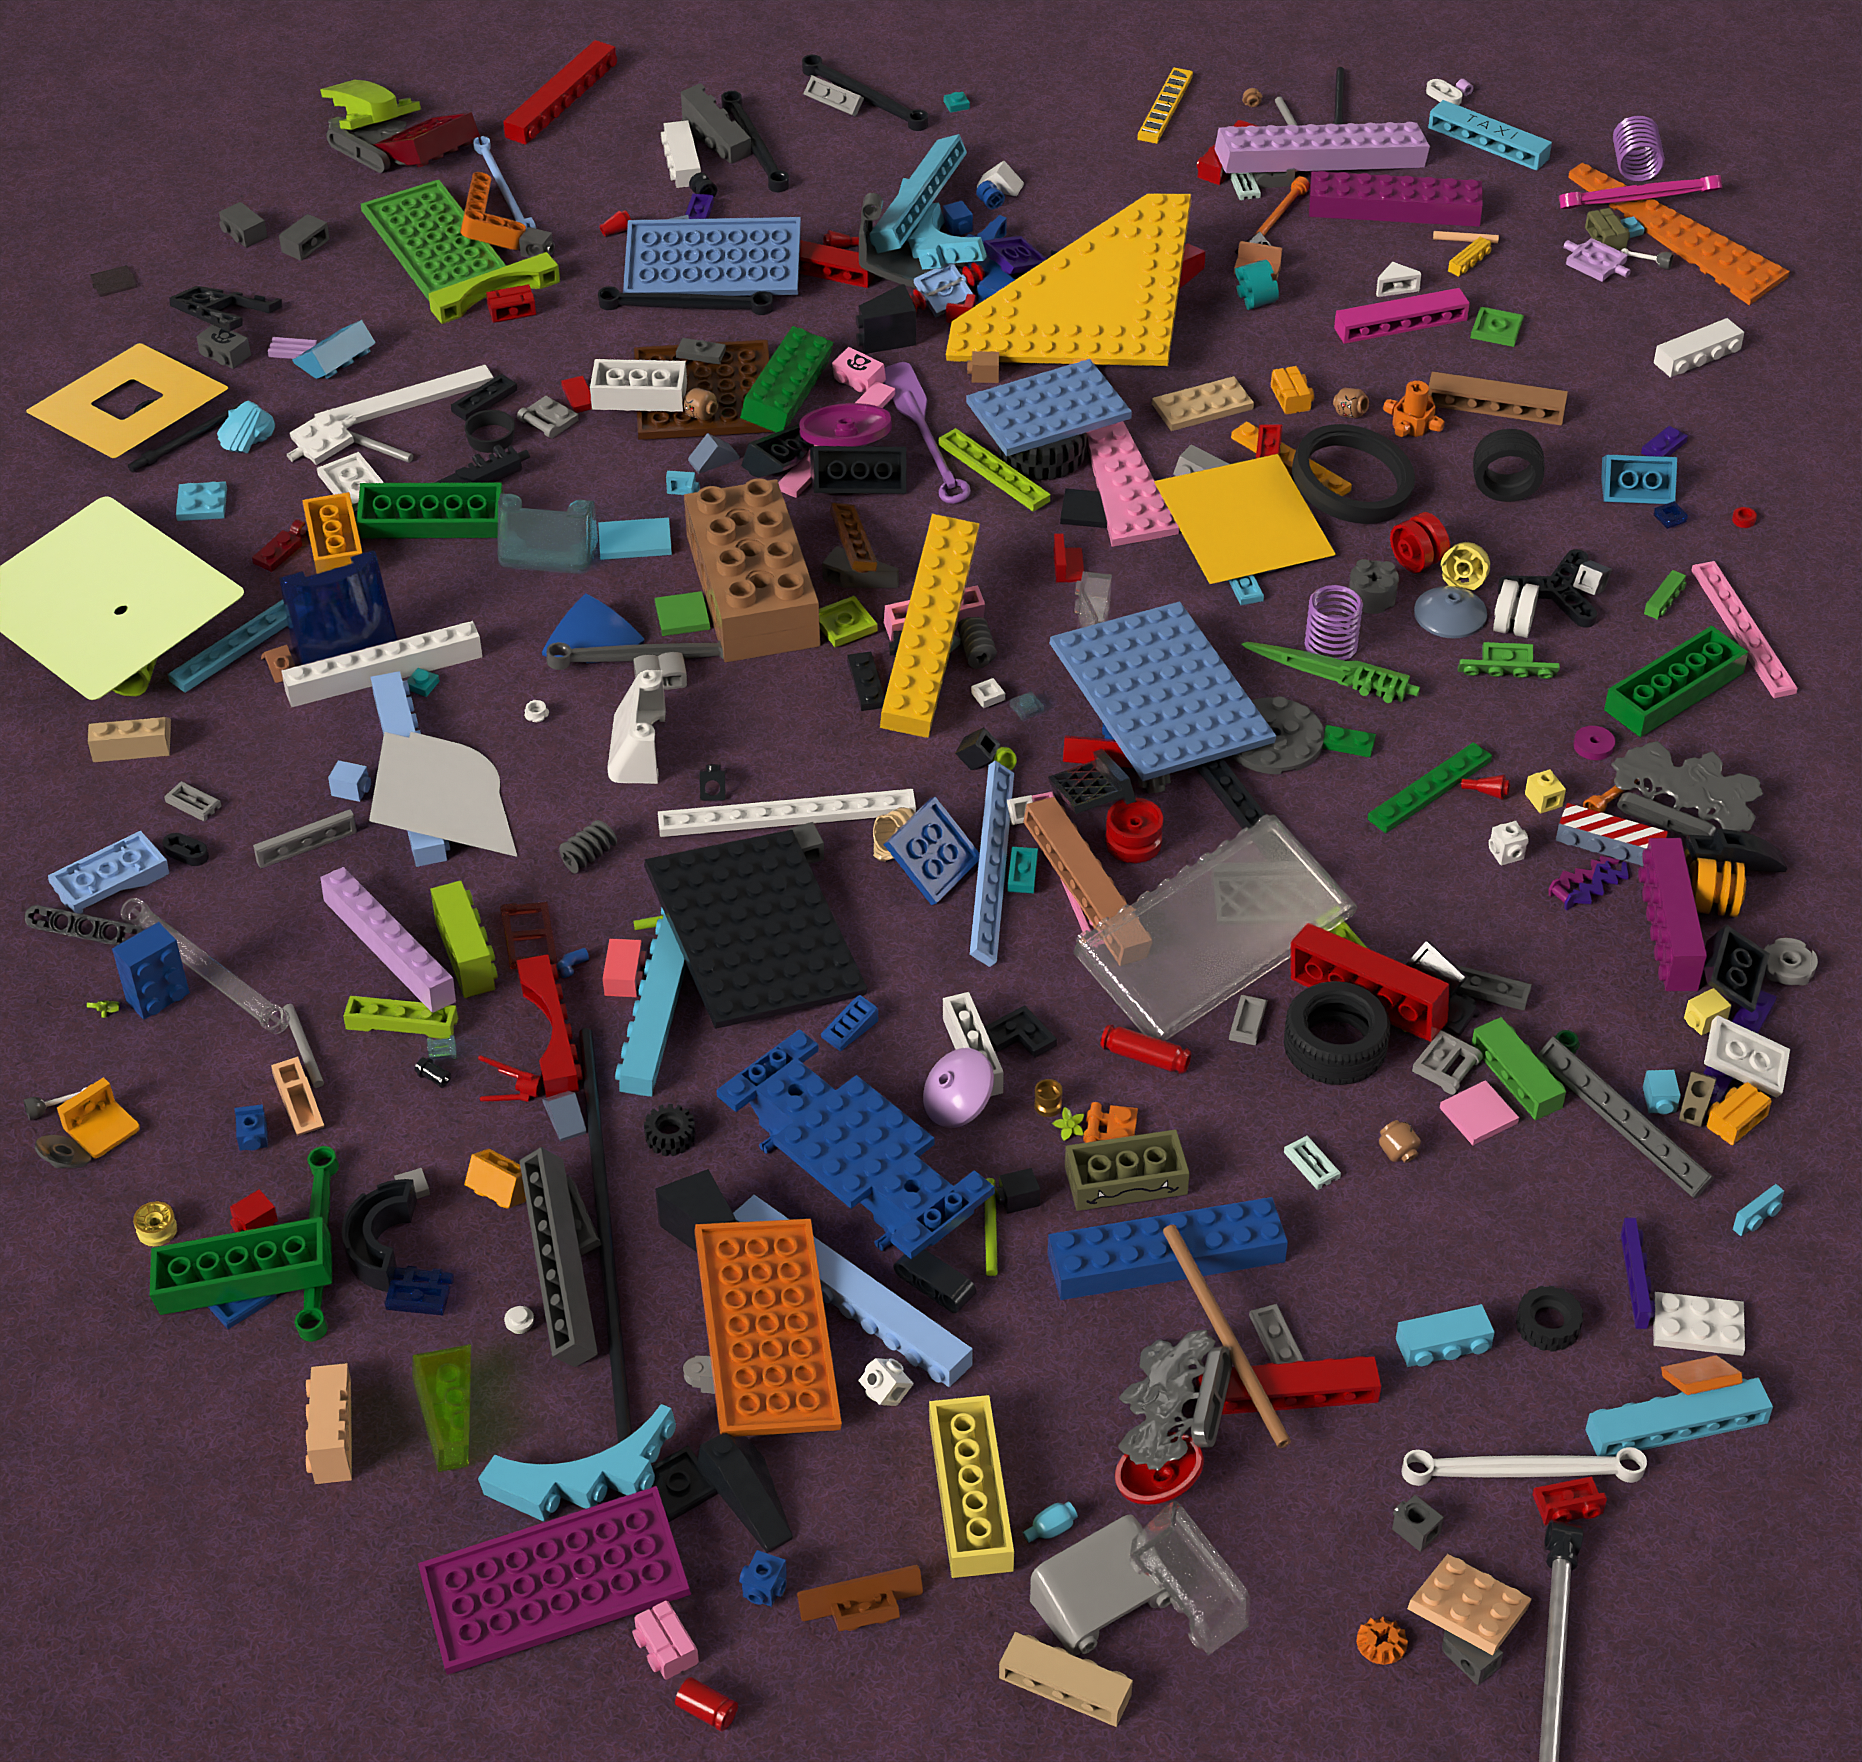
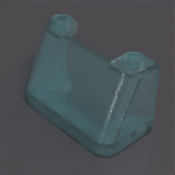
(546, 537)

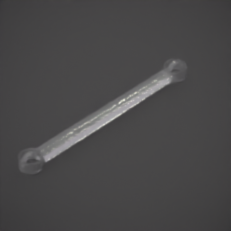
(212, 970)

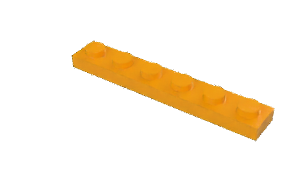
(1248, 436)

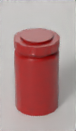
(706, 1704)

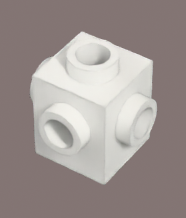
(1508, 842)
(885, 1381)

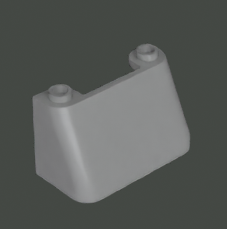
(1093, 1586)

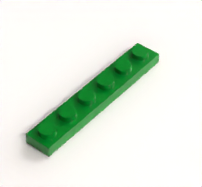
(1429, 787)

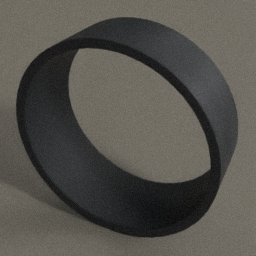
(486, 418)

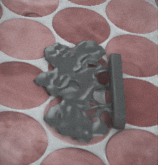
(361, 149)
(1692, 785)
(1166, 1391)

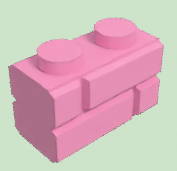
(665, 1640)

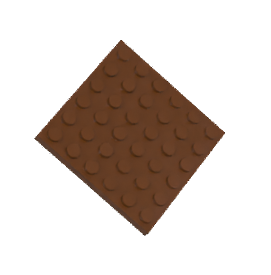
(728, 381)

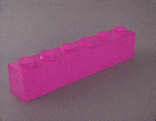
(1401, 315)

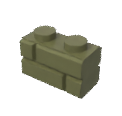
(1607, 228)

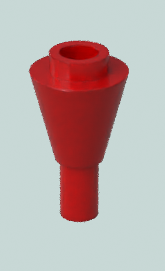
(839, 240)
(1494, 786)

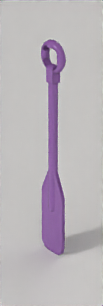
(912, 403)

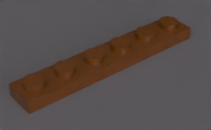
(853, 537)

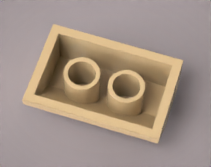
(129, 739)

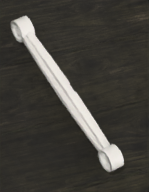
(1523, 1466)

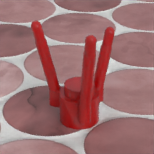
(526, 1082)

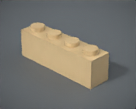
(1065, 1678)

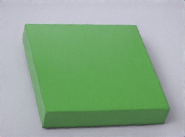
(1497, 326)
(682, 613)

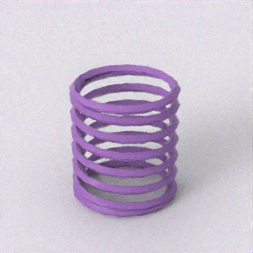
(1654, 140)
(1334, 621)

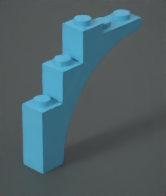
(937, 248)
(539, 1487)

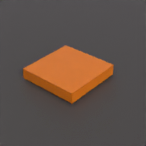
(1702, 1375)

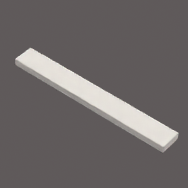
(414, 395)

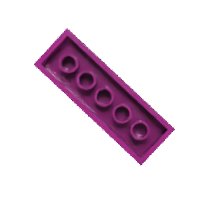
(1672, 914)

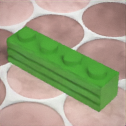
(1665, 595)

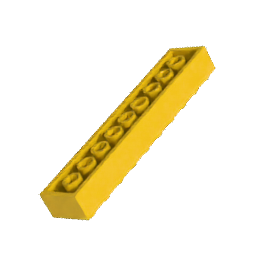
(929, 626)

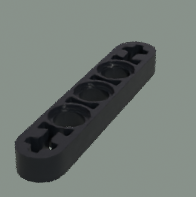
(75, 922)

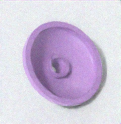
(958, 1087)

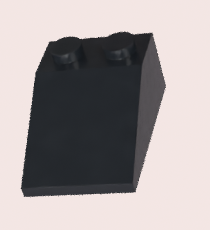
(1735, 966)

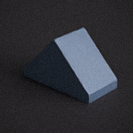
(711, 454)
(565, 1115)

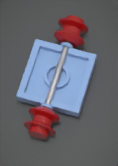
(945, 286)

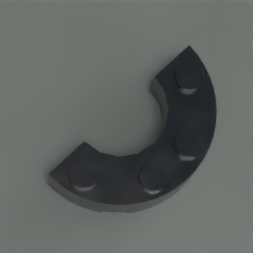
(365, 1222)

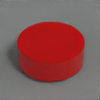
(1744, 517)

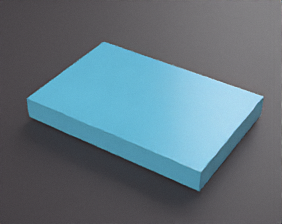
(634, 538)

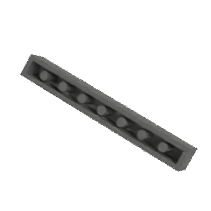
(558, 1258)

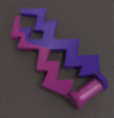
(1597, 877)

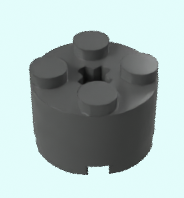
(1375, 584)

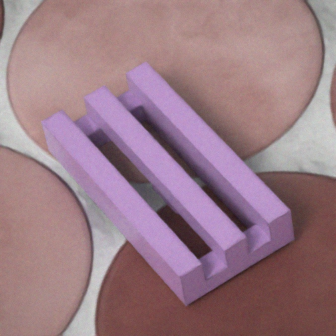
(289, 347)

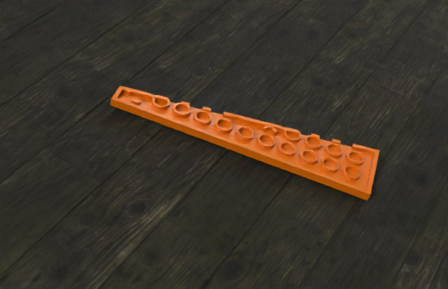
(1729, 263)

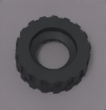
(1544, 1337)

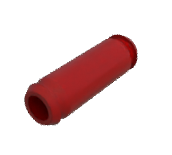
(1145, 1049)

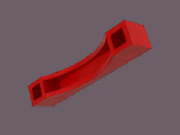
(557, 1063)

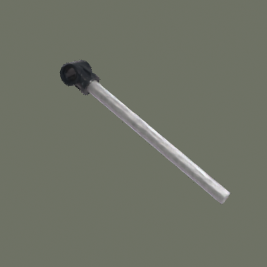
(1564, 1544)

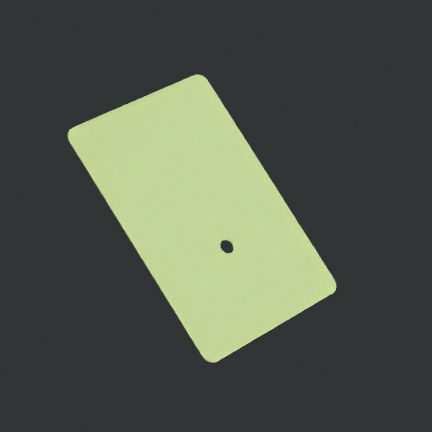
(69, 583)

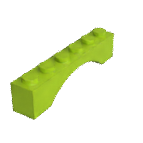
(456, 299)

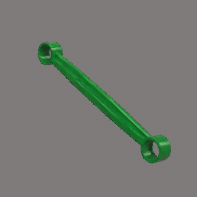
(318, 1208)

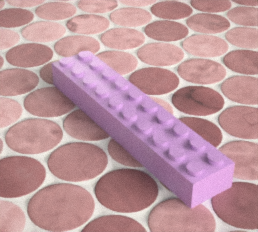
(1321, 147)

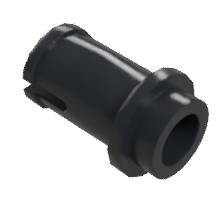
(434, 1073)

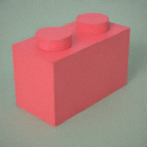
(623, 967)

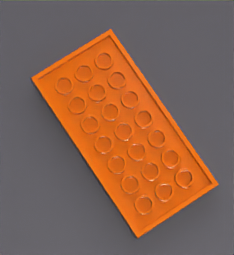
(766, 1328)

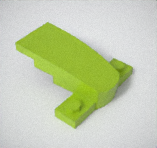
(367, 103)

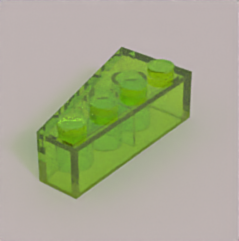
(444, 1400)

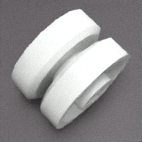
(1511, 607)

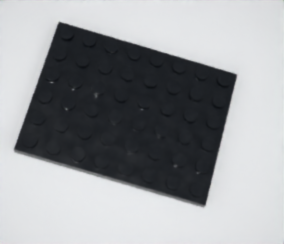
(754, 928)

